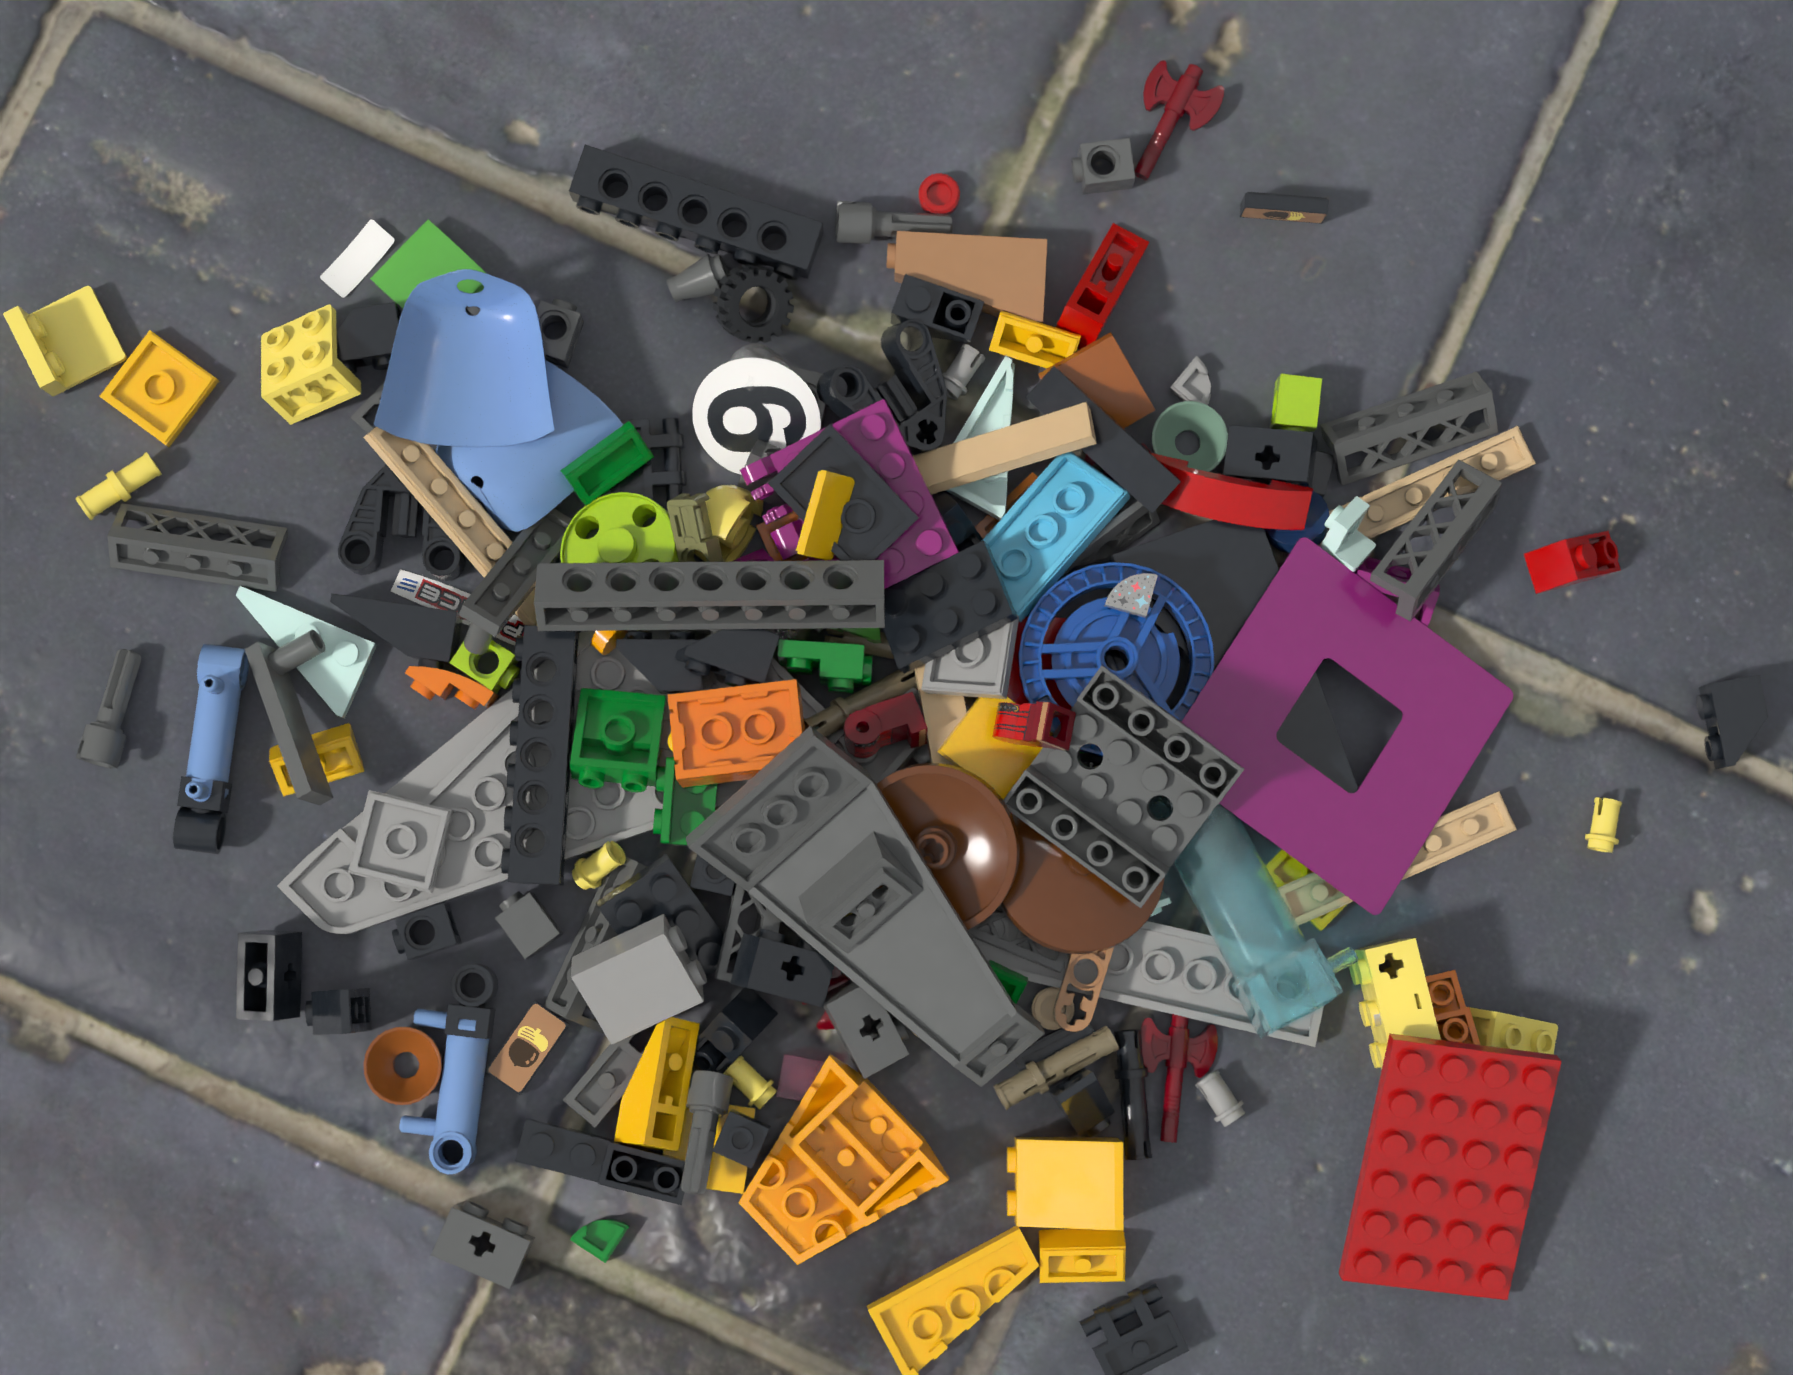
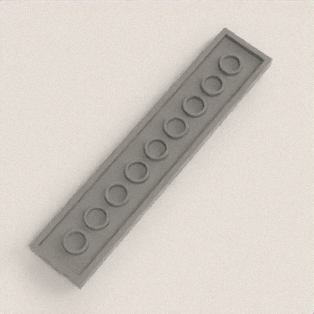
(1159, 971)

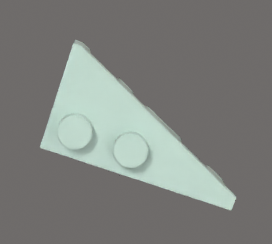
(989, 414)
(332, 673)

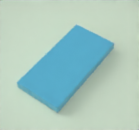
(1052, 527)

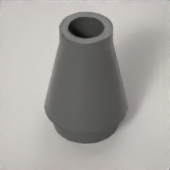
(699, 278)

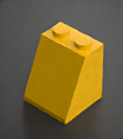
(1067, 1182)

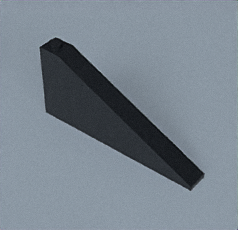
(1226, 575)

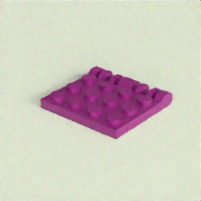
(882, 445)

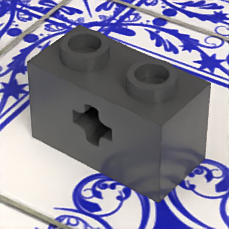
(870, 1049)
(496, 1264)

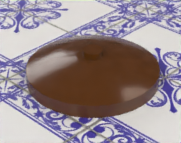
(959, 832)
(1067, 904)

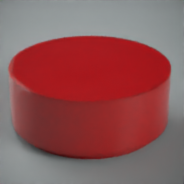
(939, 194)

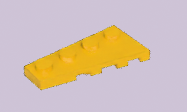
(940, 1305)

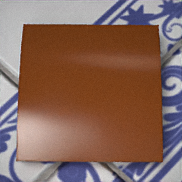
(1107, 379)

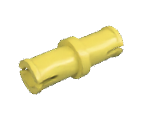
(118, 486)

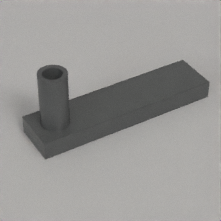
(511, 580)
(285, 713)

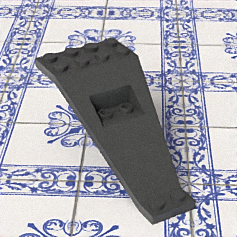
(816, 845)

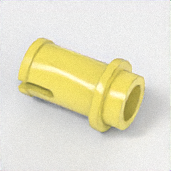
(1604, 825)
(590, 871)
(750, 1082)

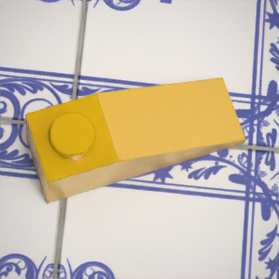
(658, 1091)

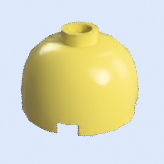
(730, 517)

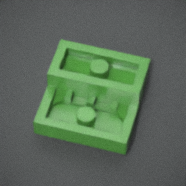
(420, 258)

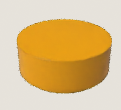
(606, 640)

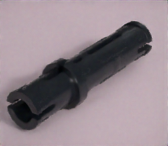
(1133, 1094)

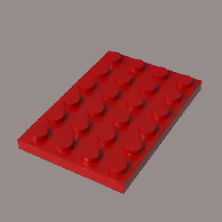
(1449, 1166)

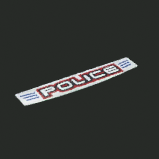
(445, 597)

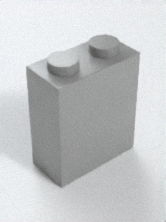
(638, 978)

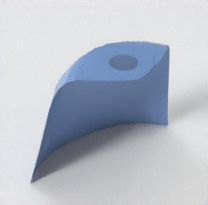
(467, 375)
(526, 478)

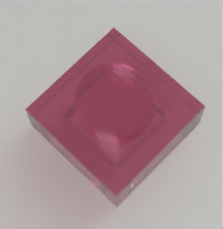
(797, 1076)

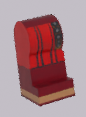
(1032, 724)
(884, 725)

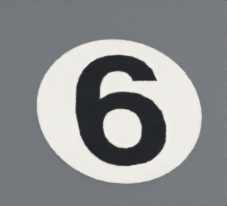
(732, 418)

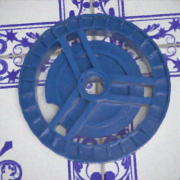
(1096, 629)

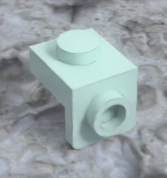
(1344, 539)

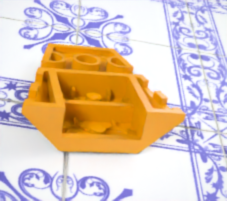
(838, 1165)

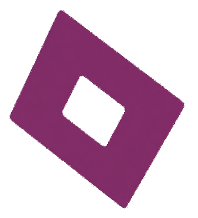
(1446, 704)

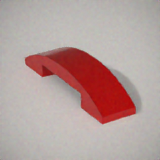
(1237, 500)

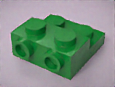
(840, 664)
(617, 739)

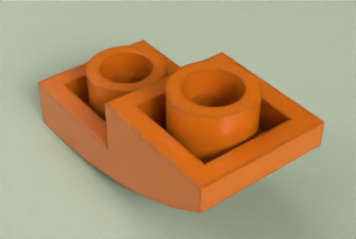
(436, 681)
(1449, 1007)

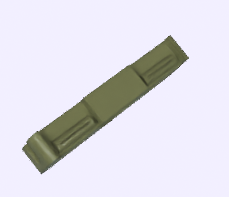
(692, 528)

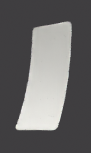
(358, 259)

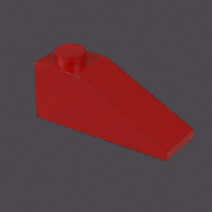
(1102, 284)

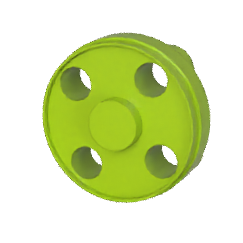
(620, 532)

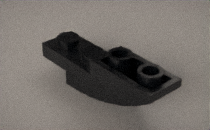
(602, 1161)

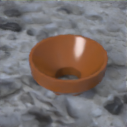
(381, 1071)

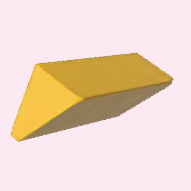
(1032, 340)
(823, 517)
(336, 752)
(1081, 1255)

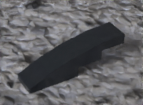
(1115, 449)

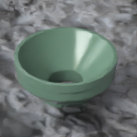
(1194, 418)

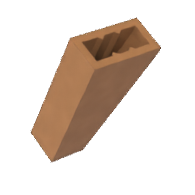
(993, 269)

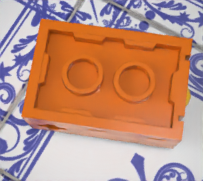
(732, 730)

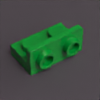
(682, 807)

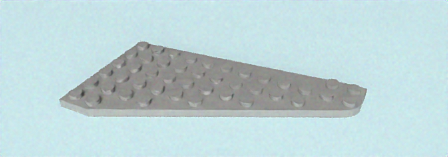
(472, 781)

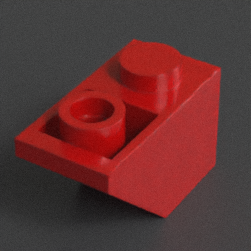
(1572, 561)

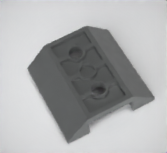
(1104, 810)

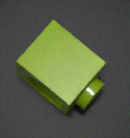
(1296, 403)
(501, 677)

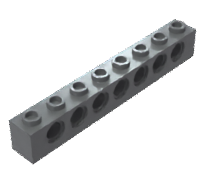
(709, 595)

